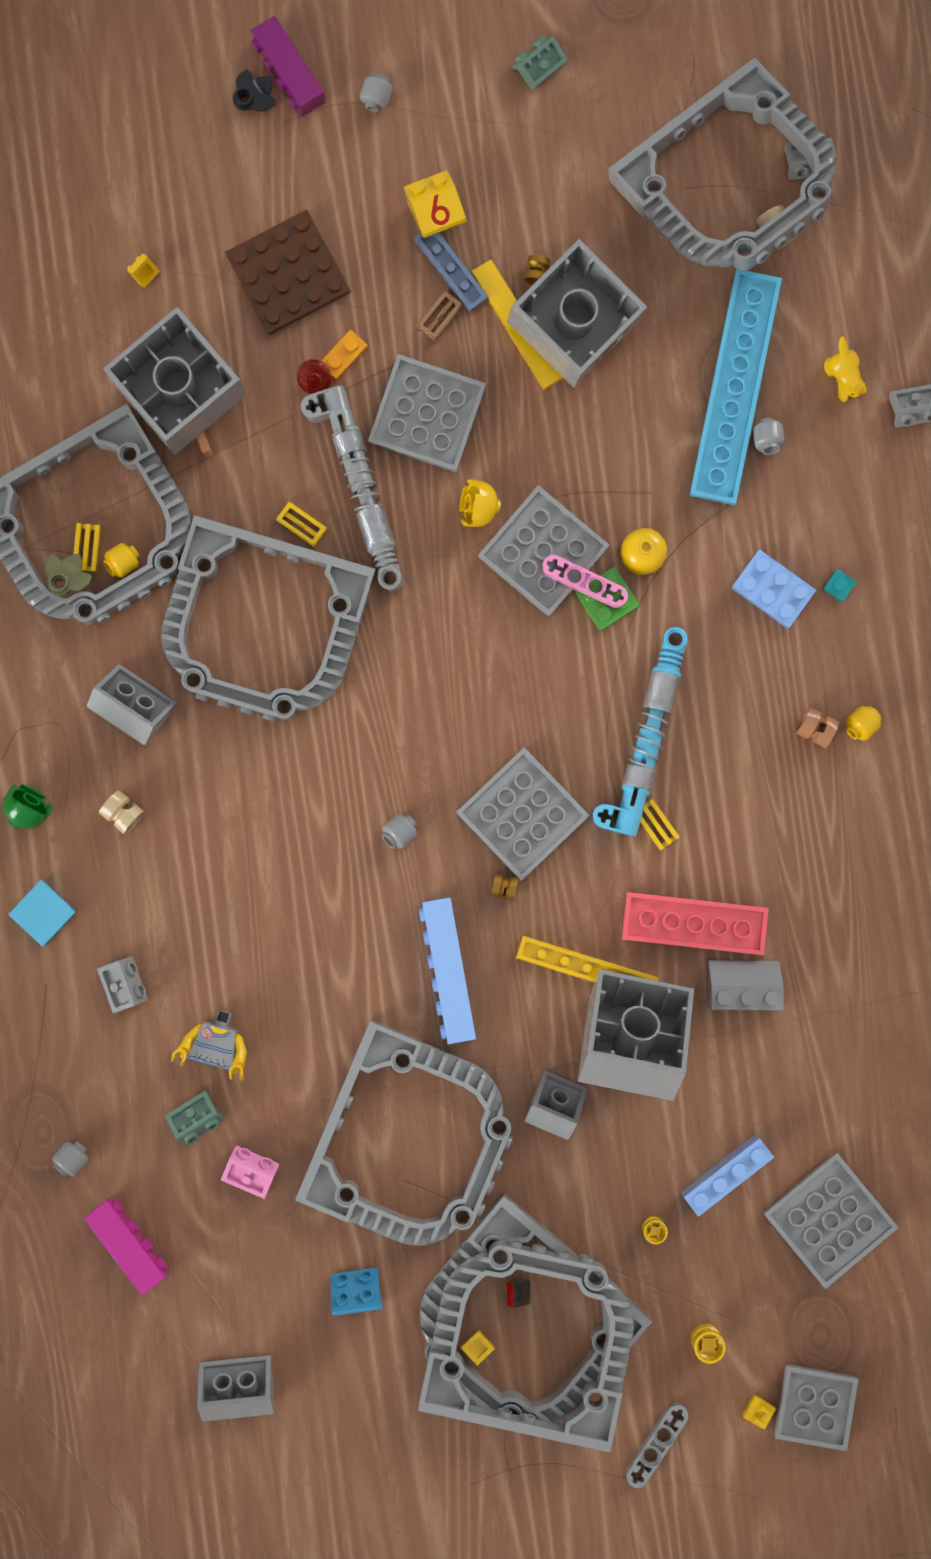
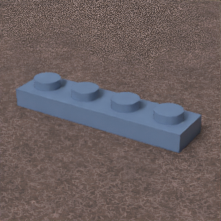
(452, 270)

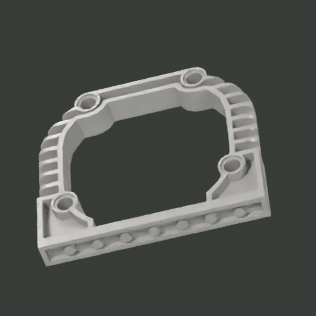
(746, 92)
(120, 434)
(211, 543)
(323, 1183)
(504, 1222)
(589, 1424)

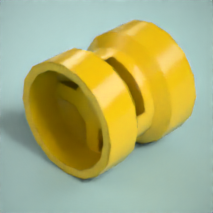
(654, 1234)

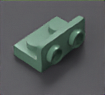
(540, 60)
(194, 1118)

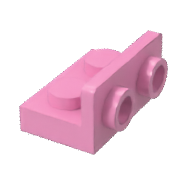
(250, 1171)

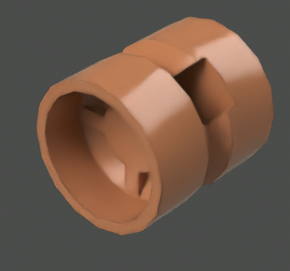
(809, 723)

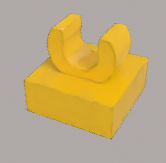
(143, 270)
(477, 1347)
(759, 1411)

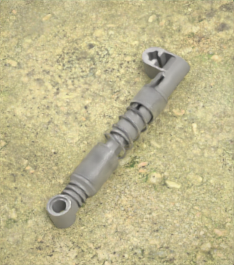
(352, 450)

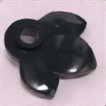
(256, 90)

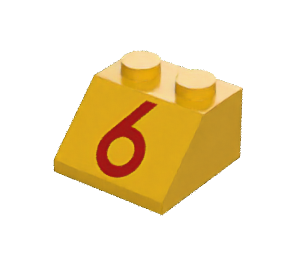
(435, 204)

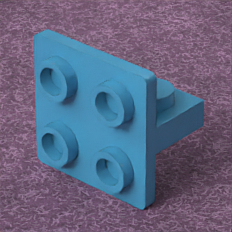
(355, 1291)

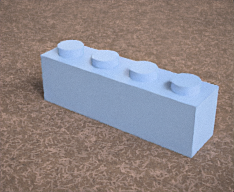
(727, 1174)

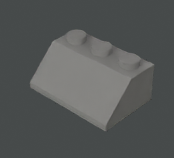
(131, 704)
(745, 985)
(235, 1388)

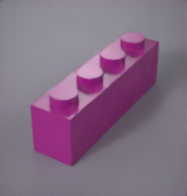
(288, 66)

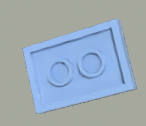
(773, 589)

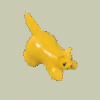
(845, 368)

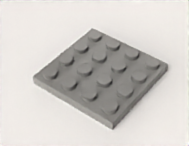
(427, 413)
(529, 536)
(522, 814)
(830, 1220)

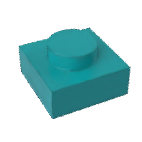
(839, 585)

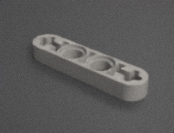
(659, 1446)

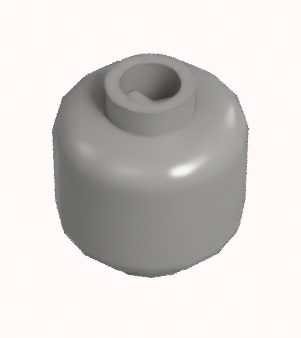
(376, 92)
(768, 436)
(399, 831)
(70, 1159)

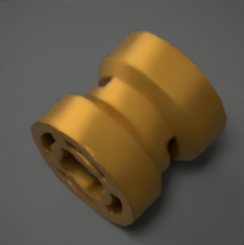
(536, 268)
(504, 886)

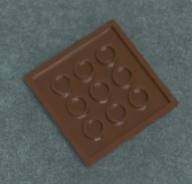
(288, 272)

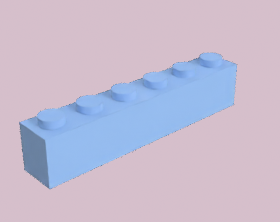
(448, 969)

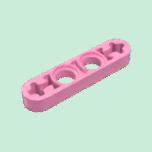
(586, 577)

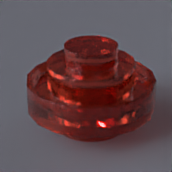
(313, 376)

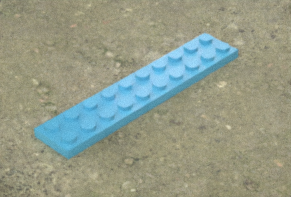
(735, 387)

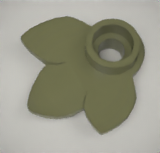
(67, 571)

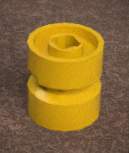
(707, 1343)

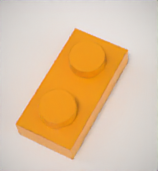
(344, 354)

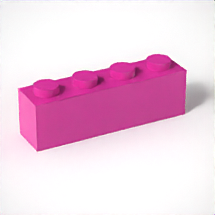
(126, 1245)

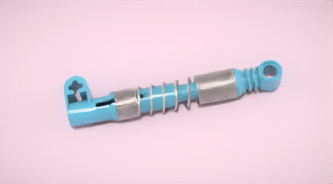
(660, 702)

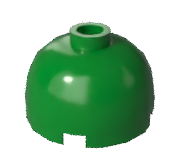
(25, 807)

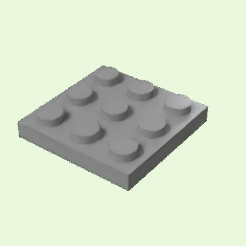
(816, 1407)

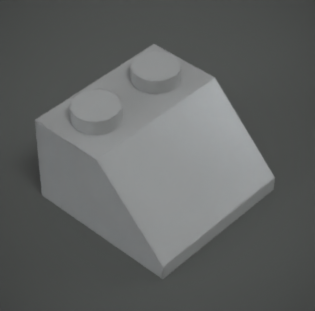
(556, 1105)

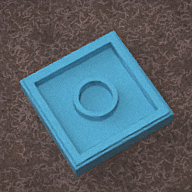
(42, 913)

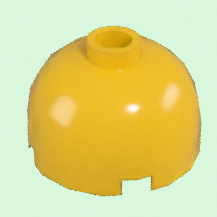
(479, 504)
(643, 551)

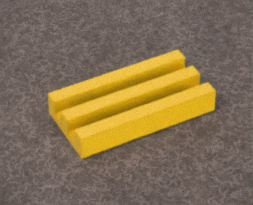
(317, 536)
(96, 545)
(675, 836)

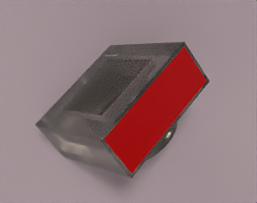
(518, 1293)

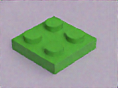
(603, 614)

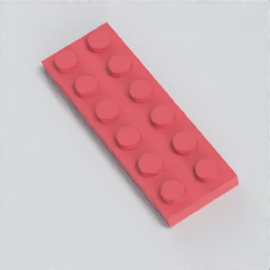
(695, 923)

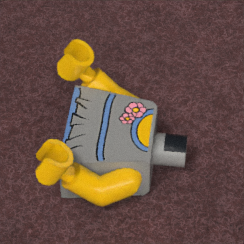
(215, 1045)

